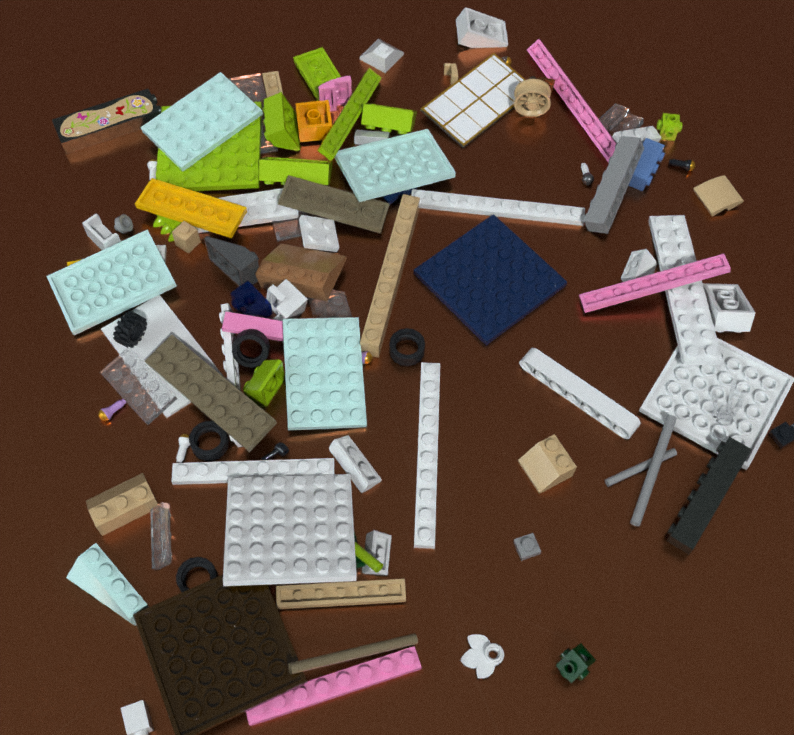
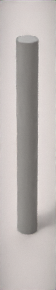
(637, 468)

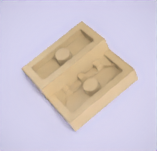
(718, 195)

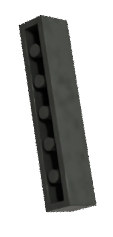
(708, 495)

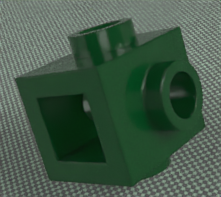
(575, 663)

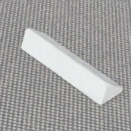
(354, 463)

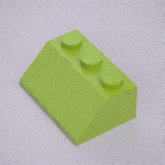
(388, 118)
(281, 123)

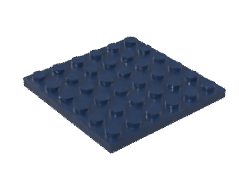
(489, 279)

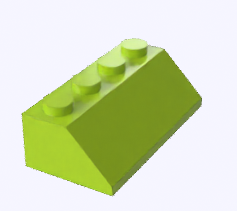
(277, 170)

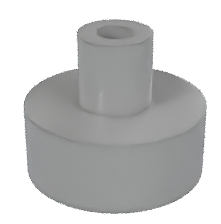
(123, 224)

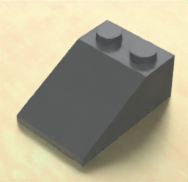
(233, 260)

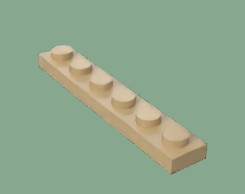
(340, 594)

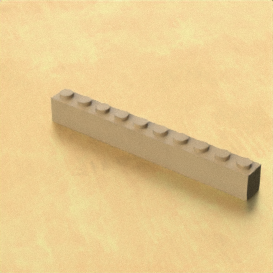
(390, 276)

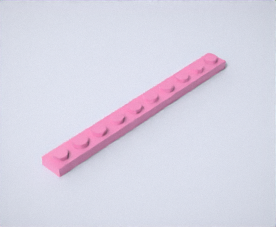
(573, 99)

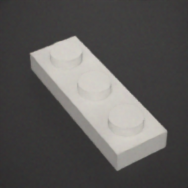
(644, 132)

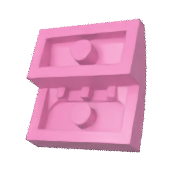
(336, 91)

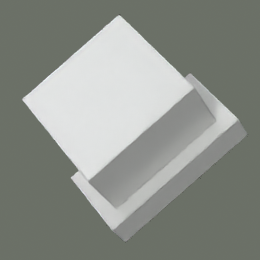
(286, 301)

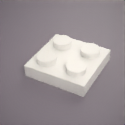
(318, 233)

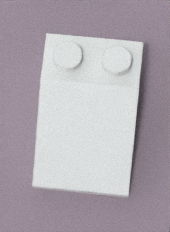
(480, 30)
(729, 308)

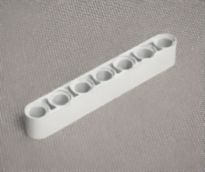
(580, 393)

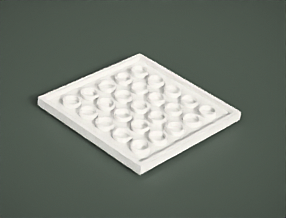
(688, 397)
(289, 530)

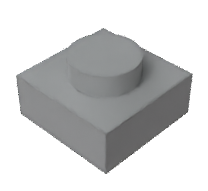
(527, 546)

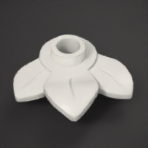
(478, 655)

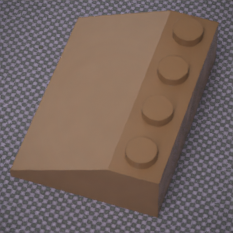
(306, 269)

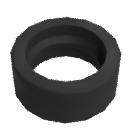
(407, 334)
(244, 360)
(213, 454)
(189, 565)

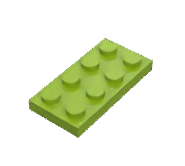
(316, 69)

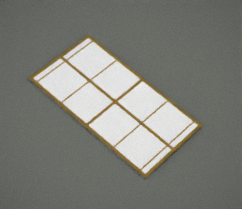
(475, 100)

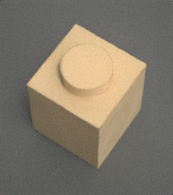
(186, 237)

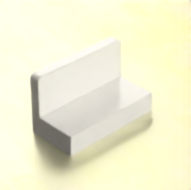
(639, 264)

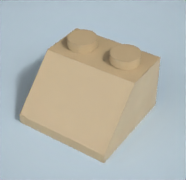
(547, 464)

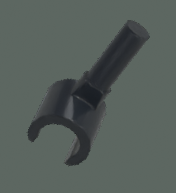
(280, 448)

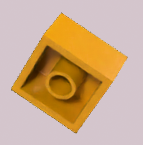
(313, 120)

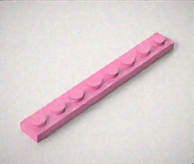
(654, 283)
(338, 684)

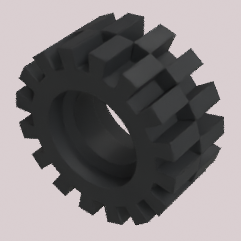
(130, 329)

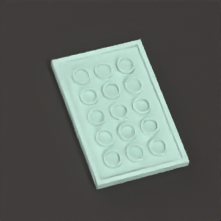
(201, 121)
(394, 165)
(111, 282)
(323, 373)

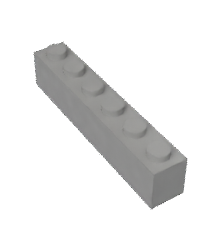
(613, 184)

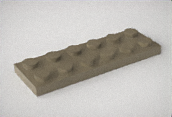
(333, 204)

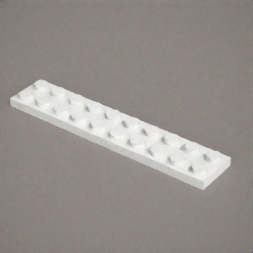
(688, 302)

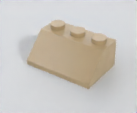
(121, 504)

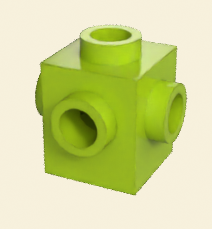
(669, 126)

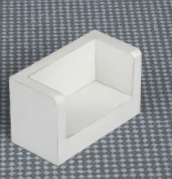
(99, 233)

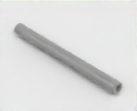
(653, 471)

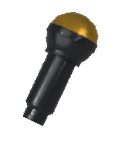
(688, 165)

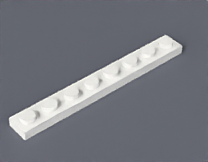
(230, 365)
(220, 471)

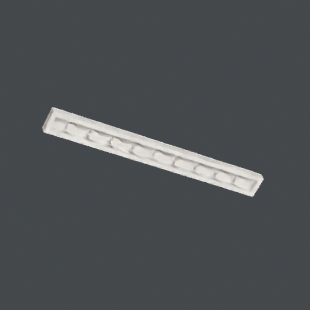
(500, 207)
(427, 457)

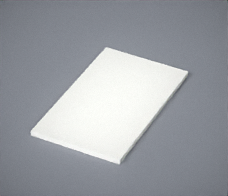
(160, 326)

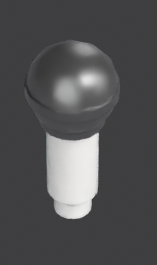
(587, 178)

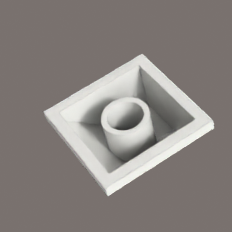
(381, 55)

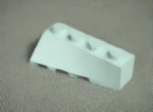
(103, 580)

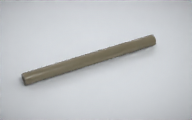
(352, 653)

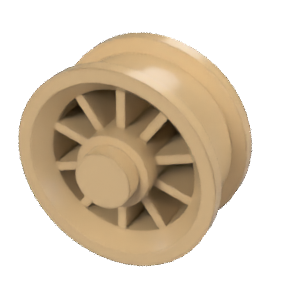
(532, 97)

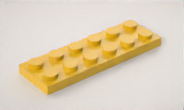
(192, 207)

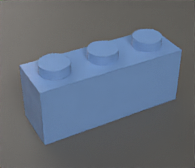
(647, 164)

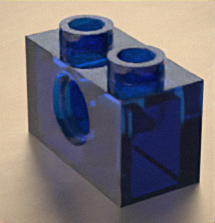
(248, 294)

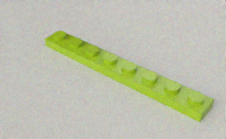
(349, 114)

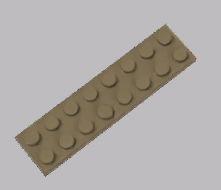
(211, 393)

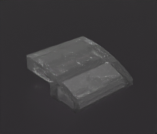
(619, 119)
(287, 228)

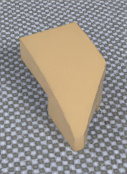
(451, 69)

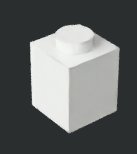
(137, 718)

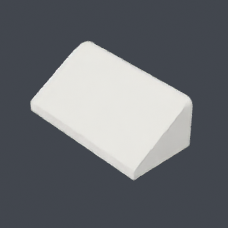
(363, 136)
(378, 545)

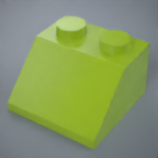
(265, 382)

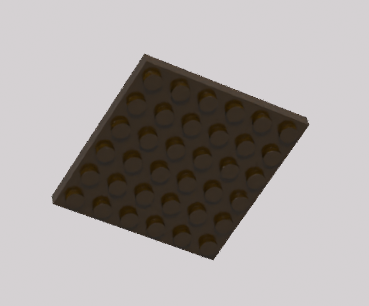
(217, 653)

